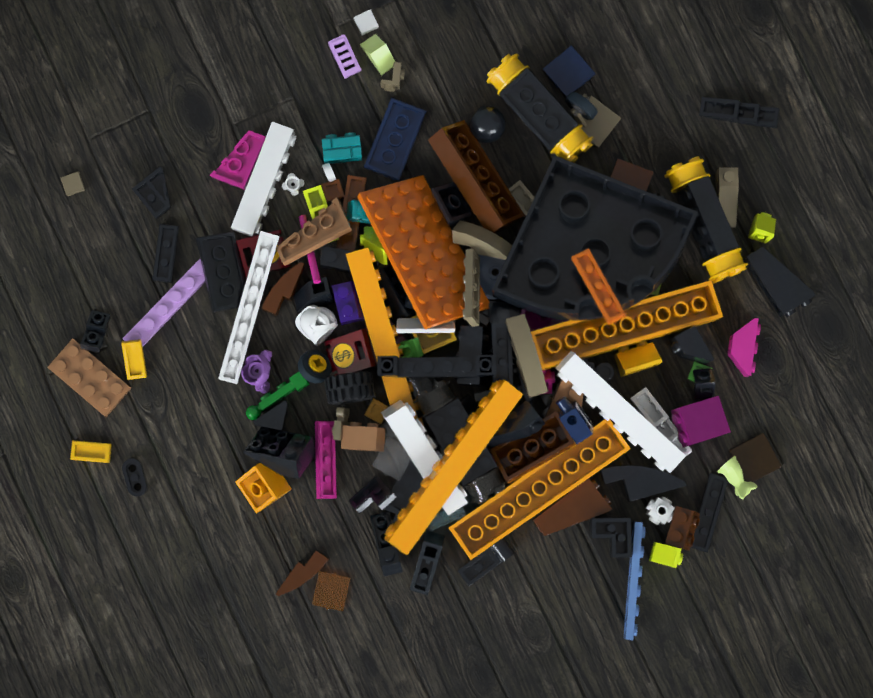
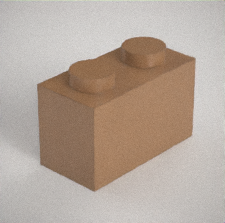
(362, 437)

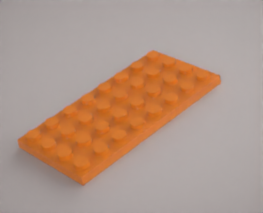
(420, 249)

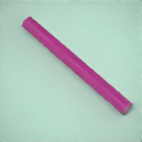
(311, 256)

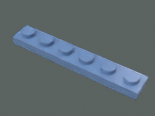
(633, 588)

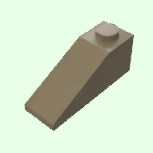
(727, 192)

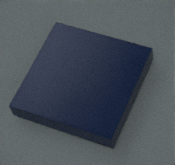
(568, 71)

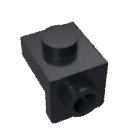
(703, 383)

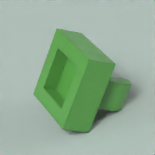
(411, 348)

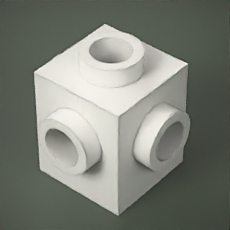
(652, 510)

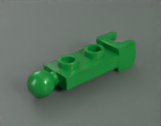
(296, 382)

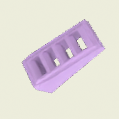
(340, 40)

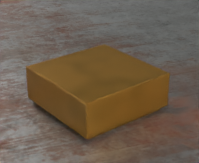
(374, 411)

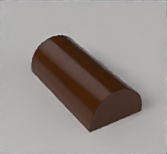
(528, 453)

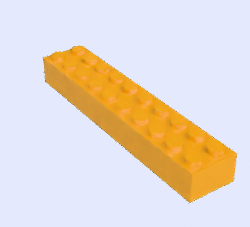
(643, 322)
(538, 490)

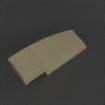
(481, 240)

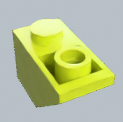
(666, 555)

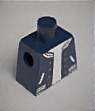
(579, 425)

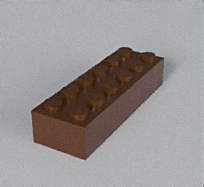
(476, 177)

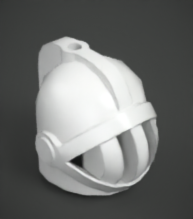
(316, 323)

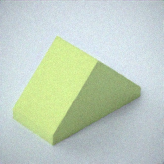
(378, 54)

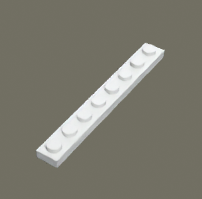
(248, 307)

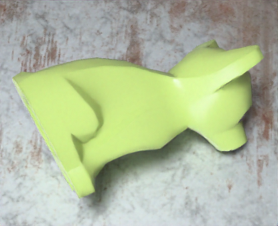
(734, 475)

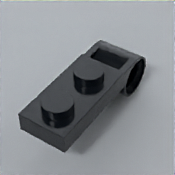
(486, 561)

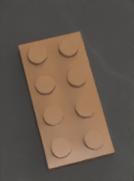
(89, 377)

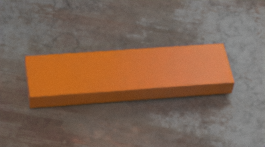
(598, 286)

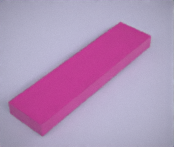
(325, 460)

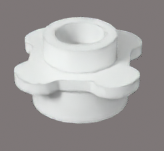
(293, 179)

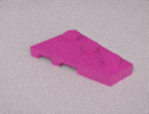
(240, 163)

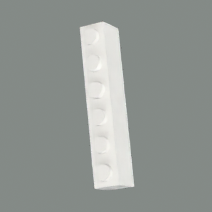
(263, 179)

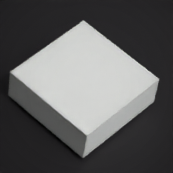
(366, 22)

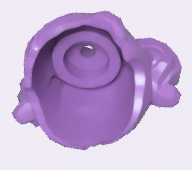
(261, 363)

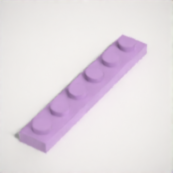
(168, 305)

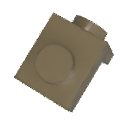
(398, 75)

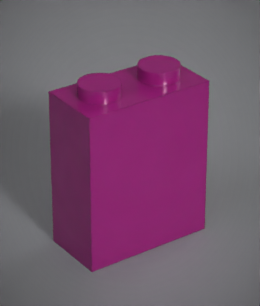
(700, 421)

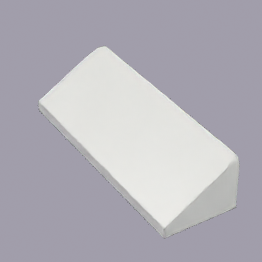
(414, 325)

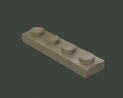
(472, 287)

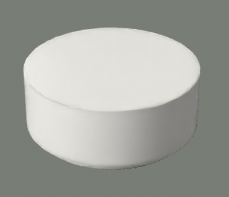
(329, 172)

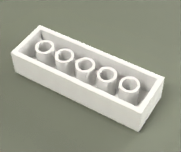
(420, 447)

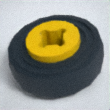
(314, 366)

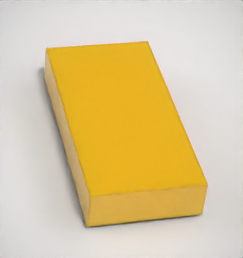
(134, 359)
(90, 451)

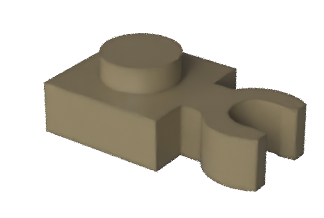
(342, 419)

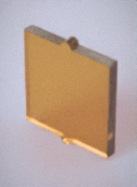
(331, 591)

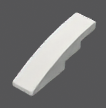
(654, 413)

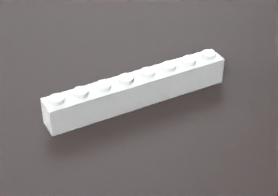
(617, 409)

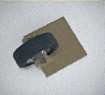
(593, 115)

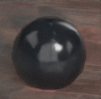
(487, 124)

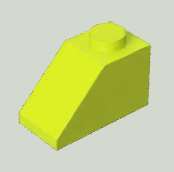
(762, 228)
(371, 241)

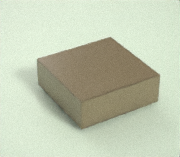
(72, 183)

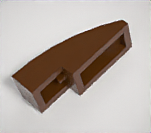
(283, 289)
(303, 573)

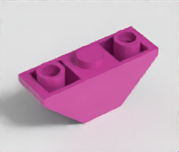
(743, 347)

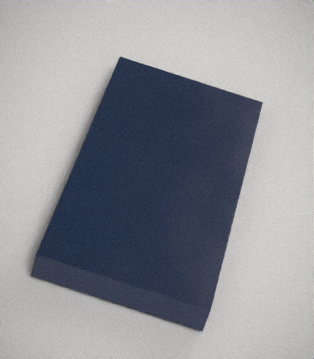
(395, 139)

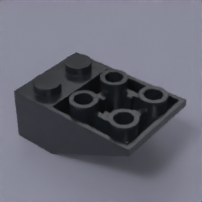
(282, 451)

